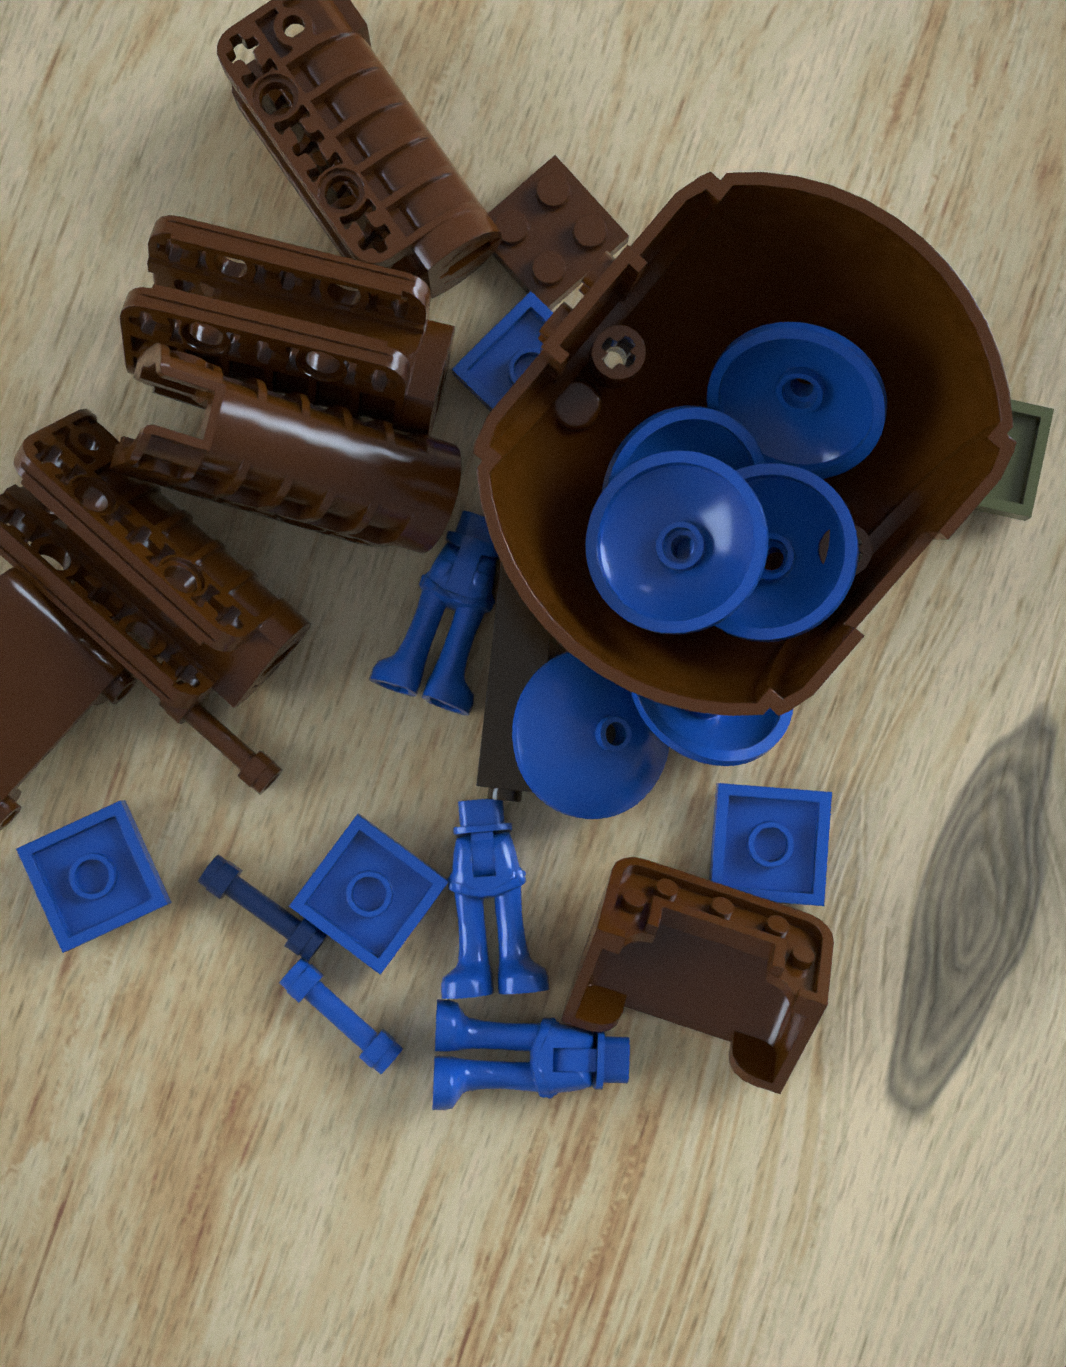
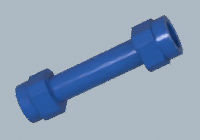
(377, 1048)

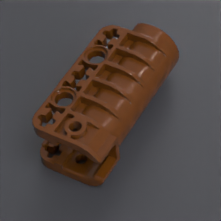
(365, 142)
(292, 321)
(292, 458)
(143, 568)

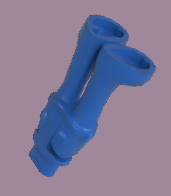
(457, 581)
(481, 869)
(560, 1057)

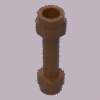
(256, 769)

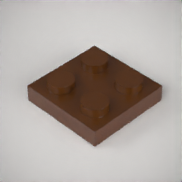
(553, 233)

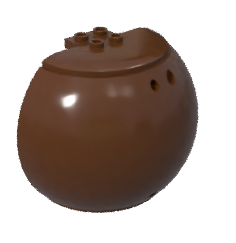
(669, 305)

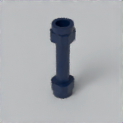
(223, 879)

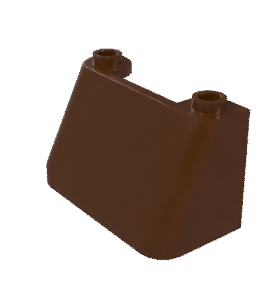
(46, 682)
(707, 964)

